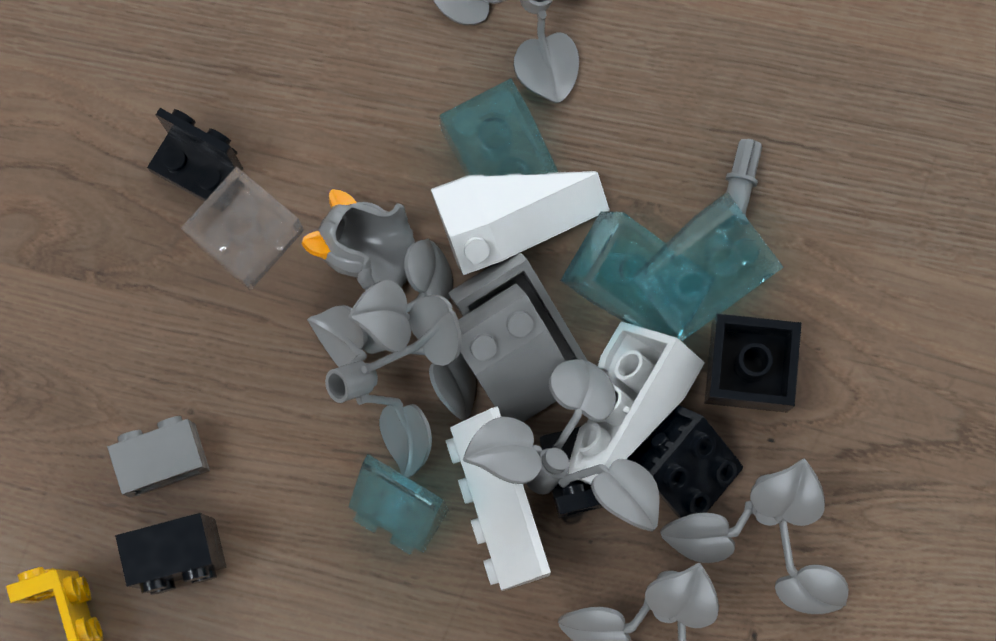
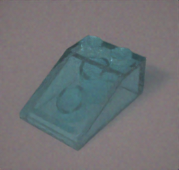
(496, 135)
(706, 267)
(605, 268)
(396, 505)

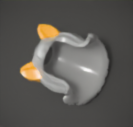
(362, 240)

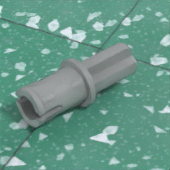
(743, 172)

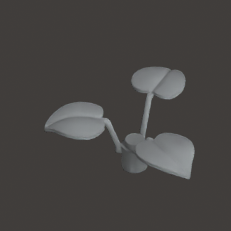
(542, 64)
(385, 318)
(402, 428)
(507, 449)
(775, 498)
(672, 597)

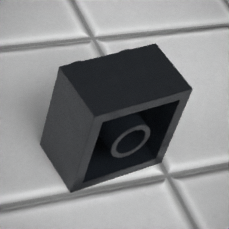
(753, 363)
(171, 552)

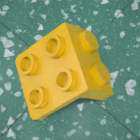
(70, 594)

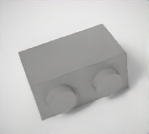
(158, 456)

